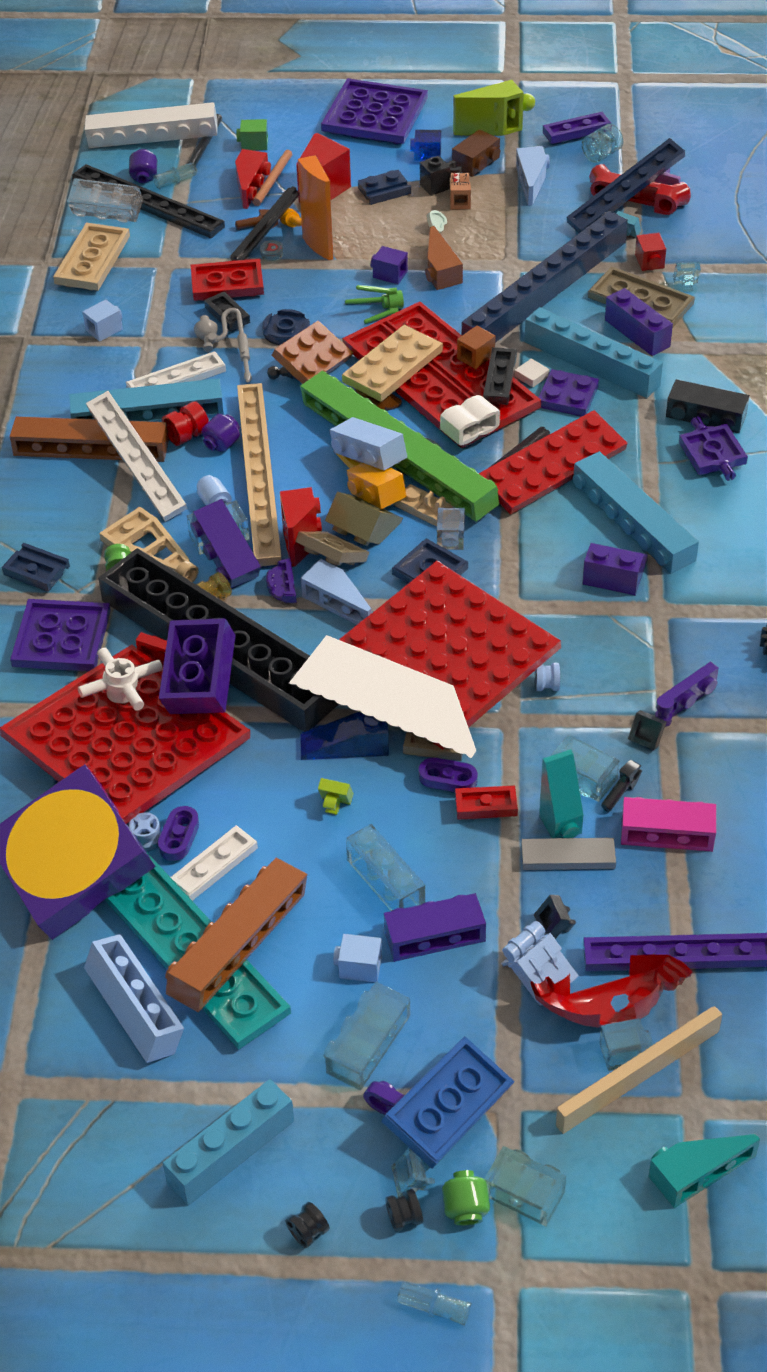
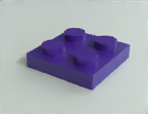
(568, 392)

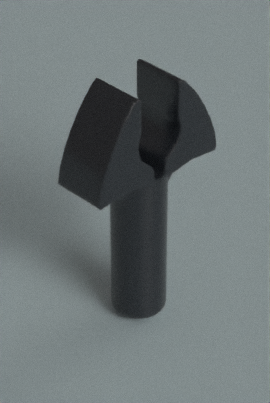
(628, 778)

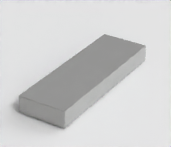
(568, 853)

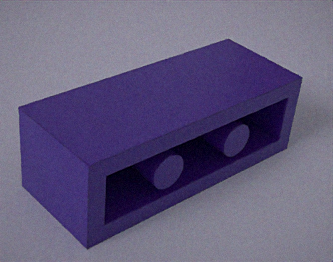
(638, 322)
(225, 543)
(434, 927)

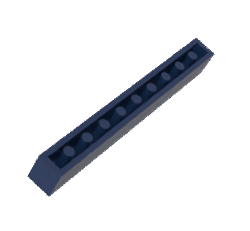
(550, 277)

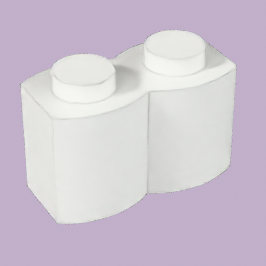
(469, 420)

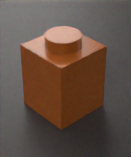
(475, 347)

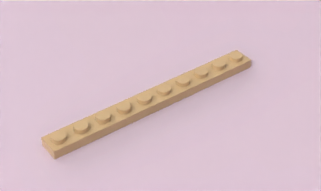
(259, 475)

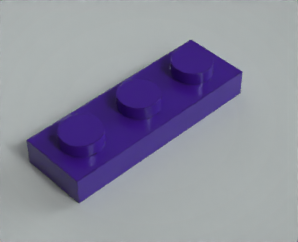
(575, 127)

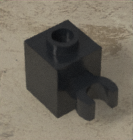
(436, 174)

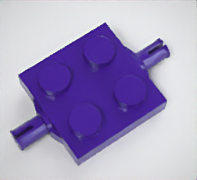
(713, 449)

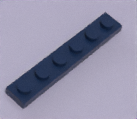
(627, 185)

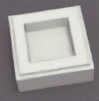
(532, 372)

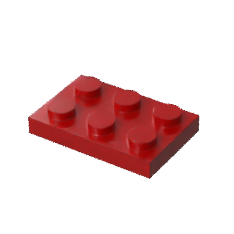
(232, 277)

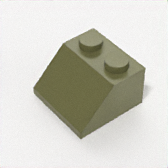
(361, 519)

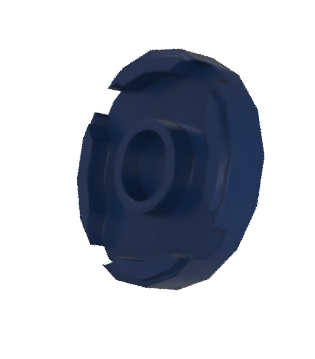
(284, 325)

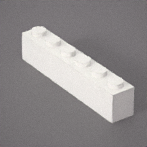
(151, 125)

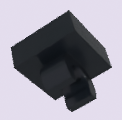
(647, 730)
(554, 916)

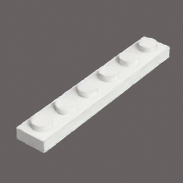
(136, 456)

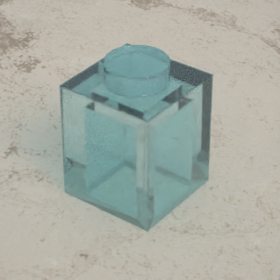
(623, 1042)

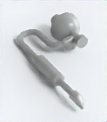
(207, 330)

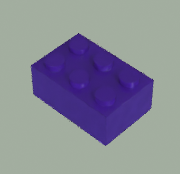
(197, 666)

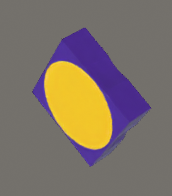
(69, 852)

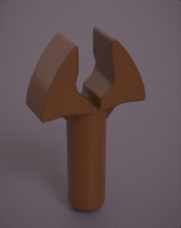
(252, 222)

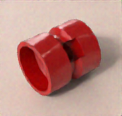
(186, 423)

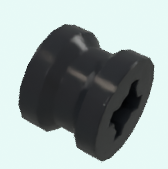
(404, 1210)
(307, 1224)

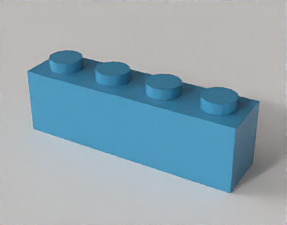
(228, 1142)

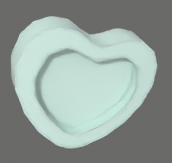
(436, 219)

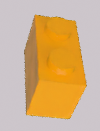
(376, 485)

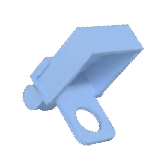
(536, 957)

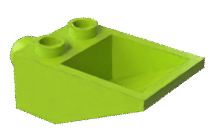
(491, 109)

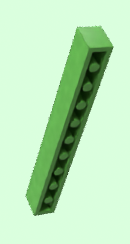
(424, 460)

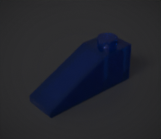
(346, 738)

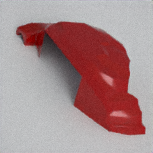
(593, 1005)

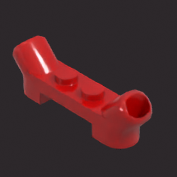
(661, 196)

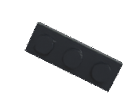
(500, 375)

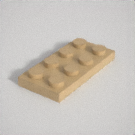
(91, 256)
(392, 363)

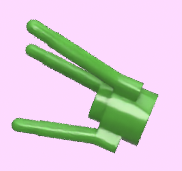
(391, 300)

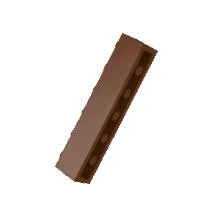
(79, 438)
(235, 934)

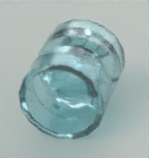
(602, 143)

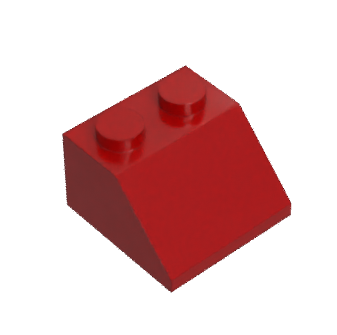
(298, 515)

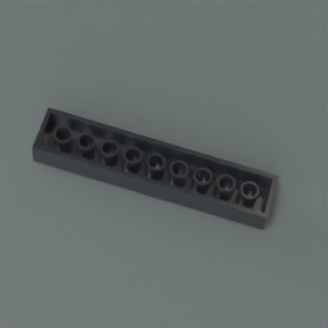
(260, 660)

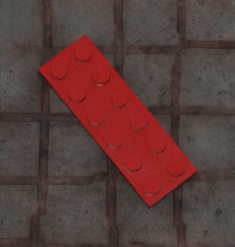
(551, 461)

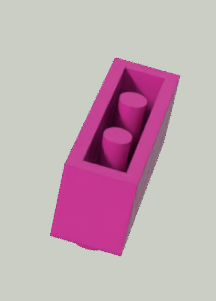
(668, 824)

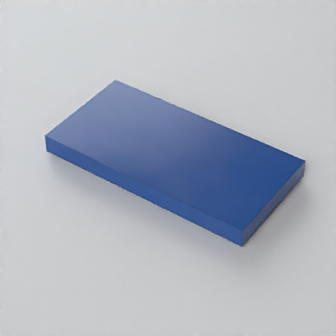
(447, 1102)

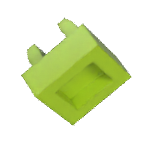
(334, 794)

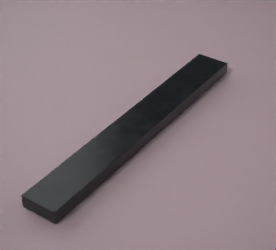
(160, 205)

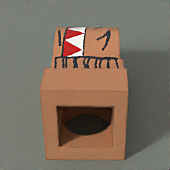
(460, 190)

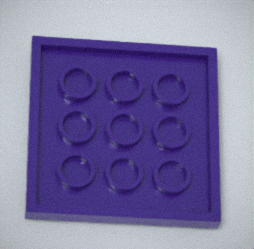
(374, 111)

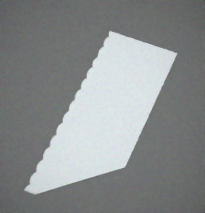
(387, 692)

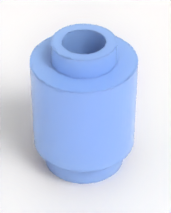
(211, 490)

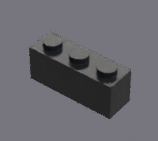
(709, 403)

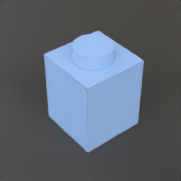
(102, 320)
(359, 958)

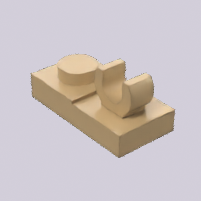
(422, 504)

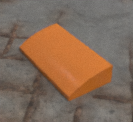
(315, 206)

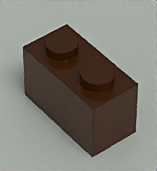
(476, 152)

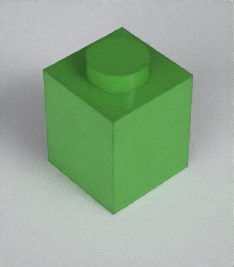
(253, 134)

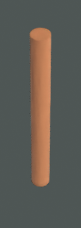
(267, 185)

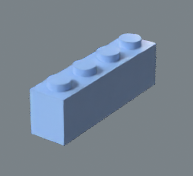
(133, 998)

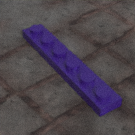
(695, 951)

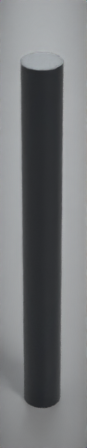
(203, 145)

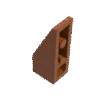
(443, 264)

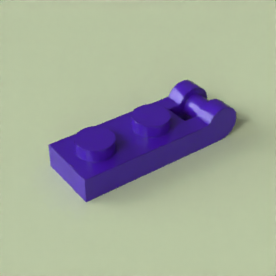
(687, 692)

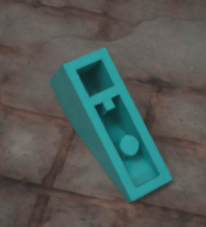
(560, 796)
(697, 1164)

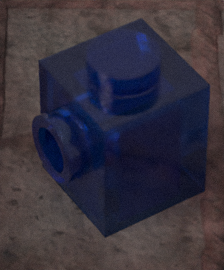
(426, 144)

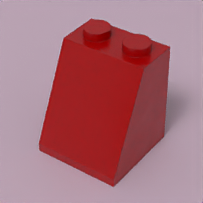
(333, 159)

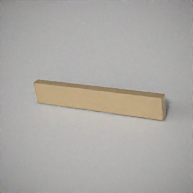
(638, 1069)

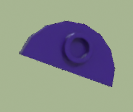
(281, 582)

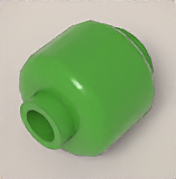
(465, 1198)

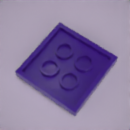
(60, 635)

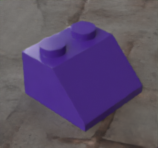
(613, 568)

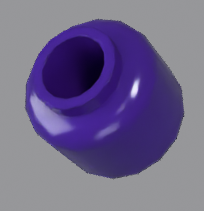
(142, 165)
(220, 432)

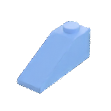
(531, 169)
(334, 591)

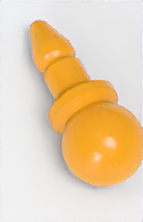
(291, 218)

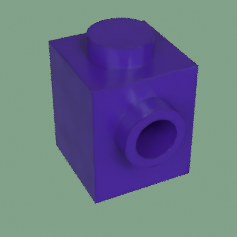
(389, 264)

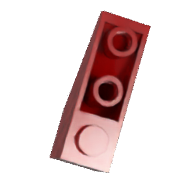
(250, 173)

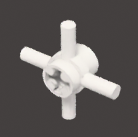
(120, 679)

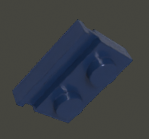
(384, 187)
(35, 567)

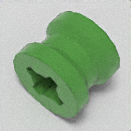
(114, 554)

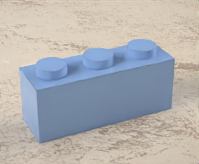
(368, 443)

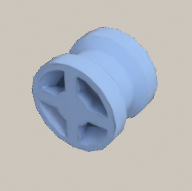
(547, 677)
(146, 829)

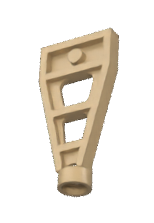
(138, 524)

